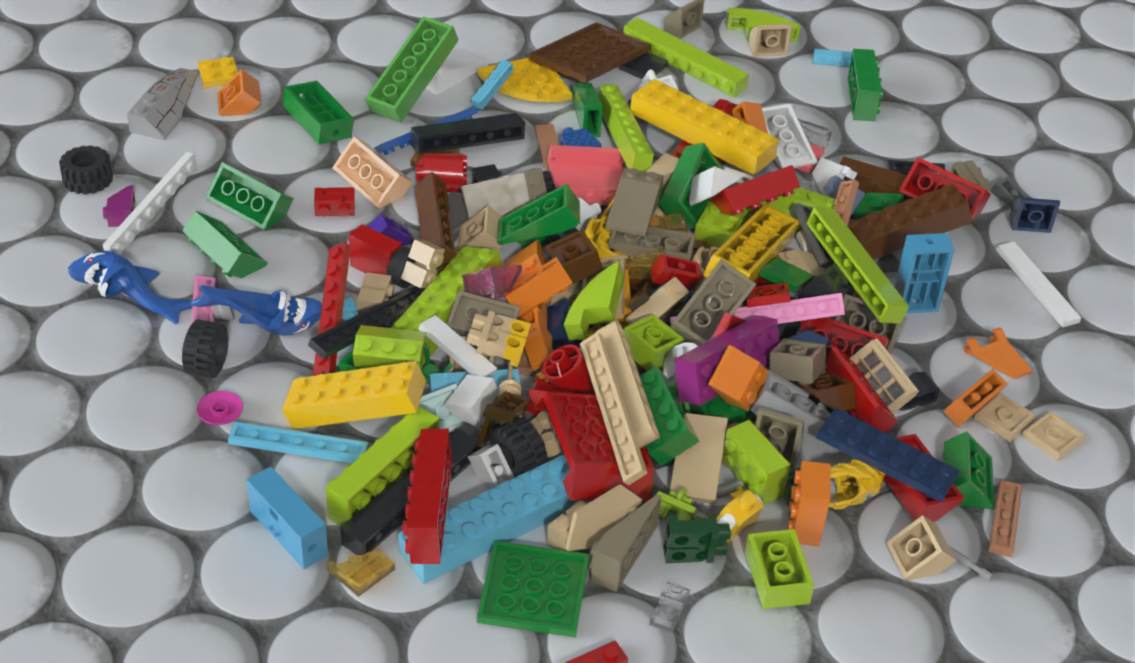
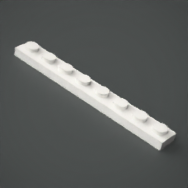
(151, 204)

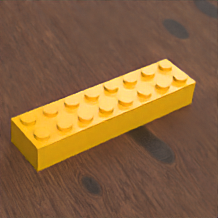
(701, 123)
(756, 242)

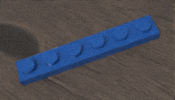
(404, 140)

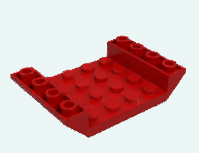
(588, 446)

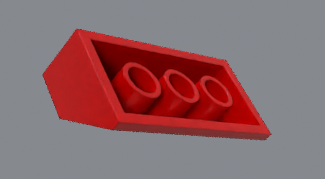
(928, 177)
(756, 190)
(844, 336)
(868, 403)
(917, 502)

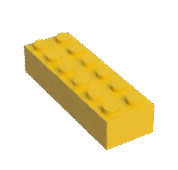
(354, 395)

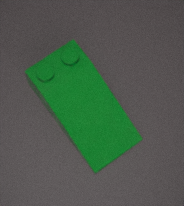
(543, 217)

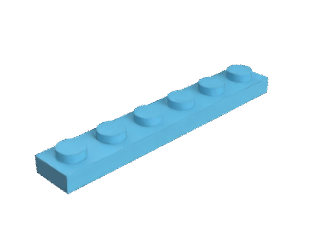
(296, 442)

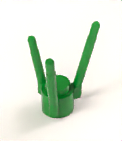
(431, 368)

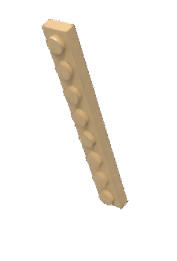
(613, 409)

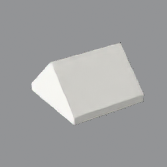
(710, 183)
(471, 399)

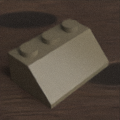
(860, 316)

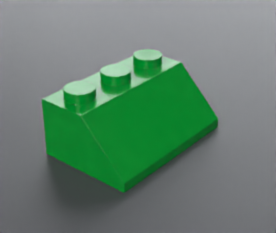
(975, 469)

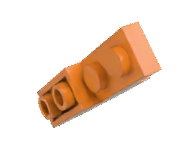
(539, 340)

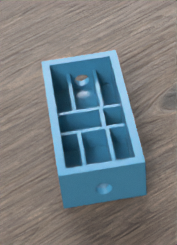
(924, 271)
(287, 517)

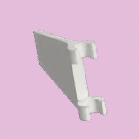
(826, 169)

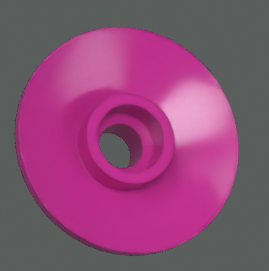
(219, 407)

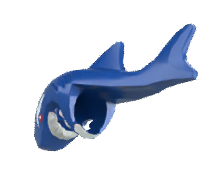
(119, 275)
(274, 312)

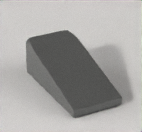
(1007, 191)

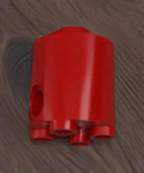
(446, 166)
(568, 370)

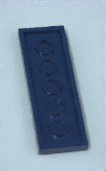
(888, 454)

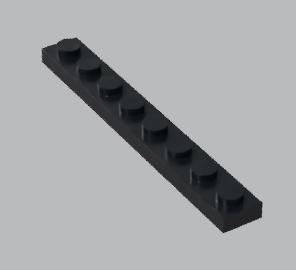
(378, 316)

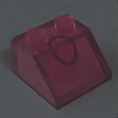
(492, 281)

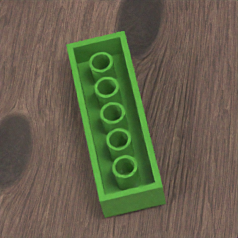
(412, 69)

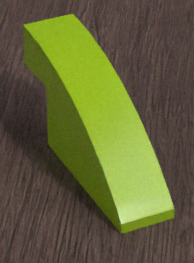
(748, 19)
(595, 303)

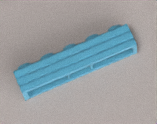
(832, 57)
(492, 84)

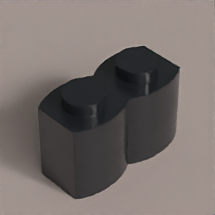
(927, 392)

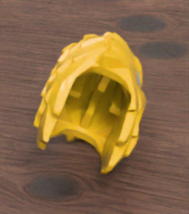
(854, 483)

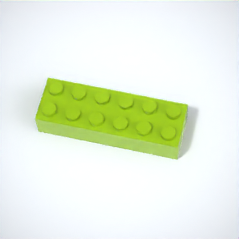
(376, 467)

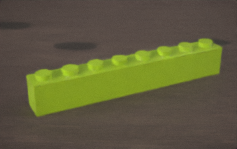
(690, 58)
(625, 128)
(857, 265)

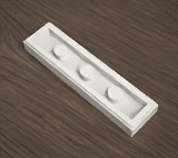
(457, 347)

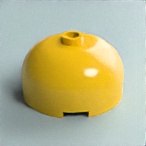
(600, 238)

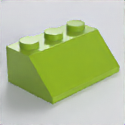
(387, 346)

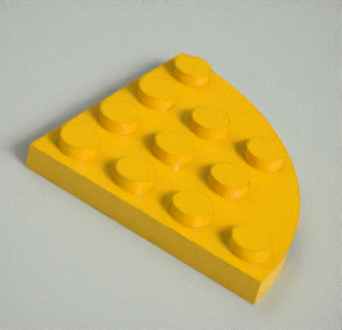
(531, 82)

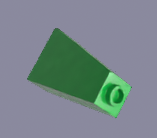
(588, 108)

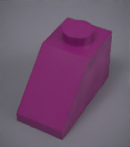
(119, 206)

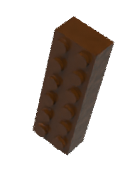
(927, 214)

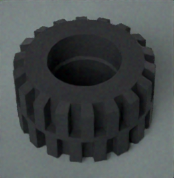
(86, 169)
(205, 348)
(520, 445)

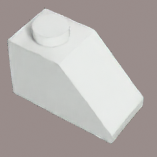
(490, 466)

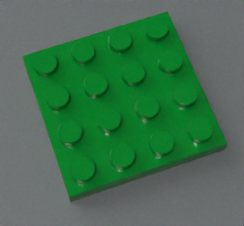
(533, 589)

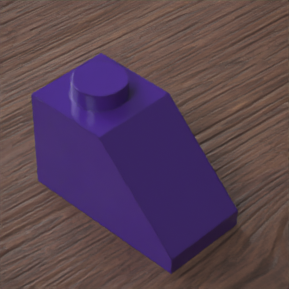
(392, 229)

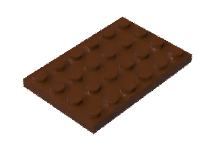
(590, 52)

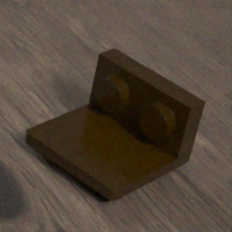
(503, 409)

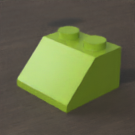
(651, 341)

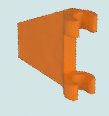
(999, 355)

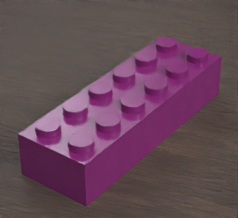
(696, 367)

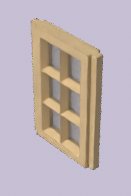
(885, 375)

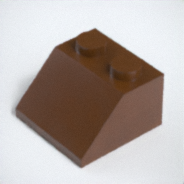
(576, 255)
(831, 391)

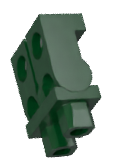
(695, 539)

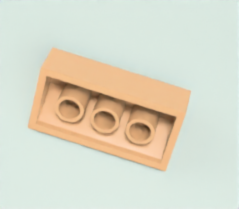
(371, 173)

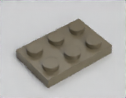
(468, 305)

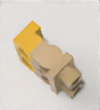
(499, 336)

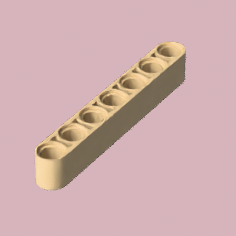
(630, 384)

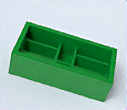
(318, 112)
(677, 193)

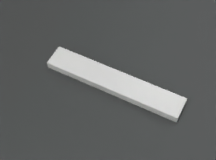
(1038, 284)

